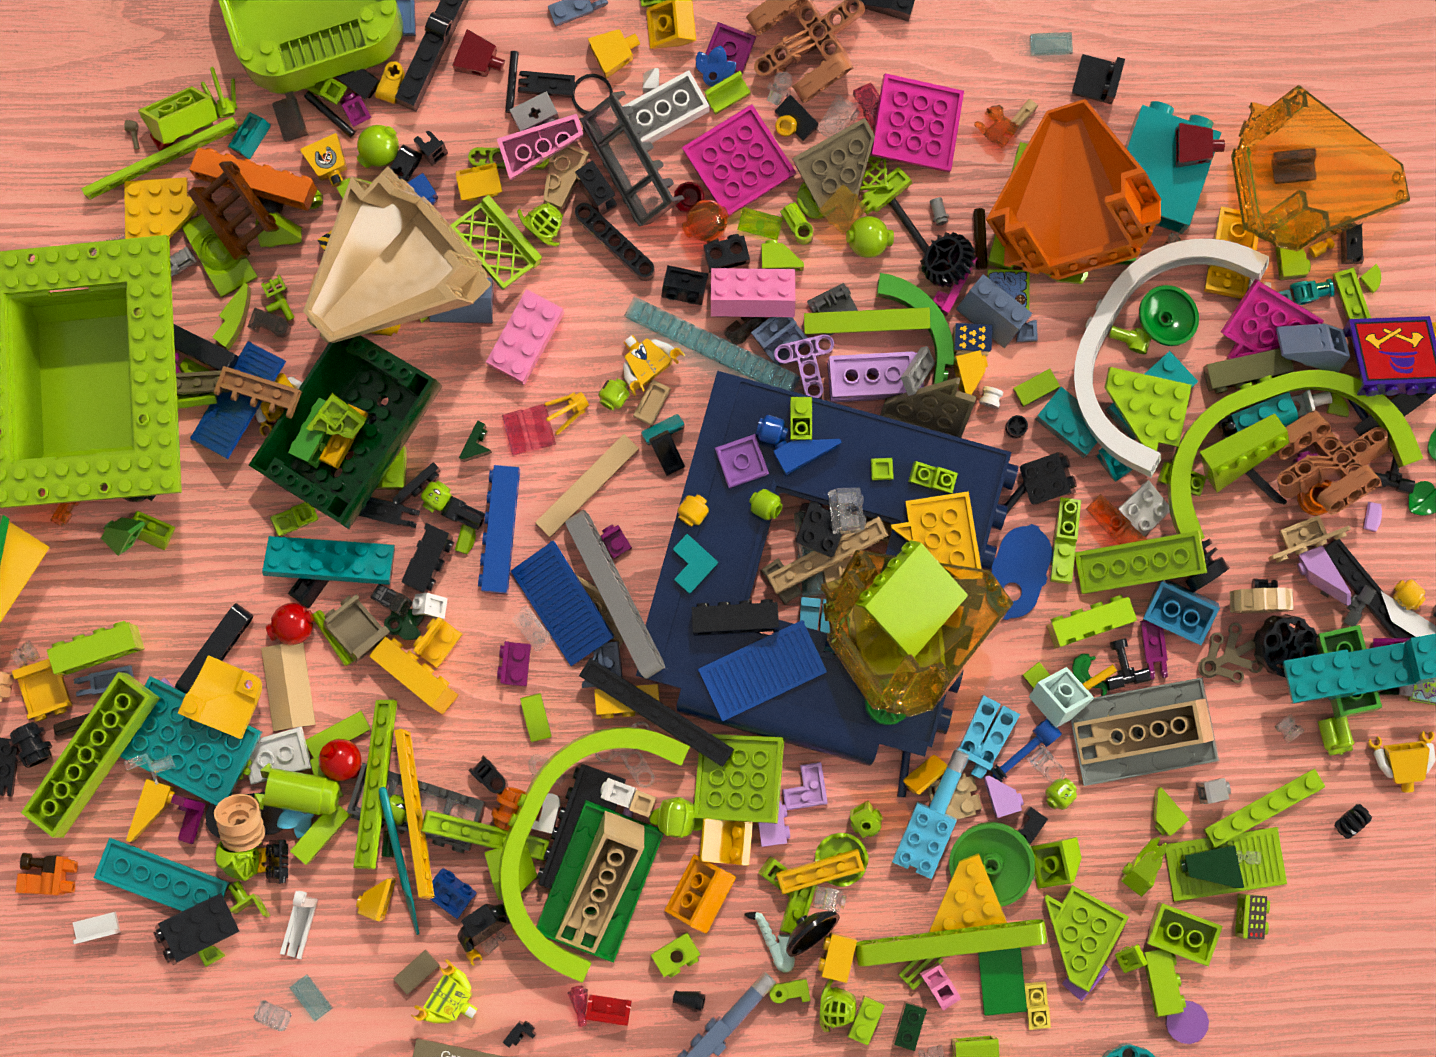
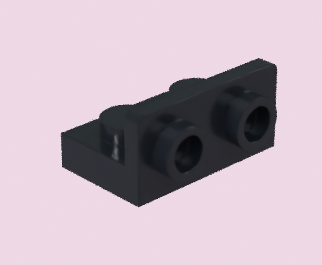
(684, 285)

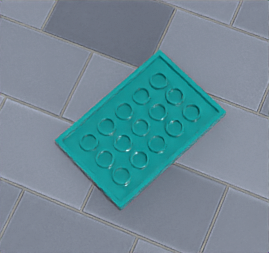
(204, 757)

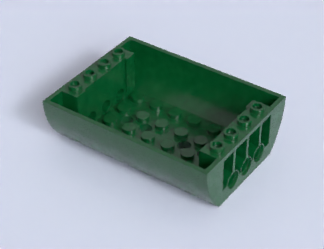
(362, 377)

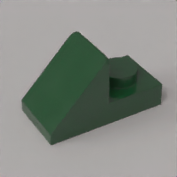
(472, 449)

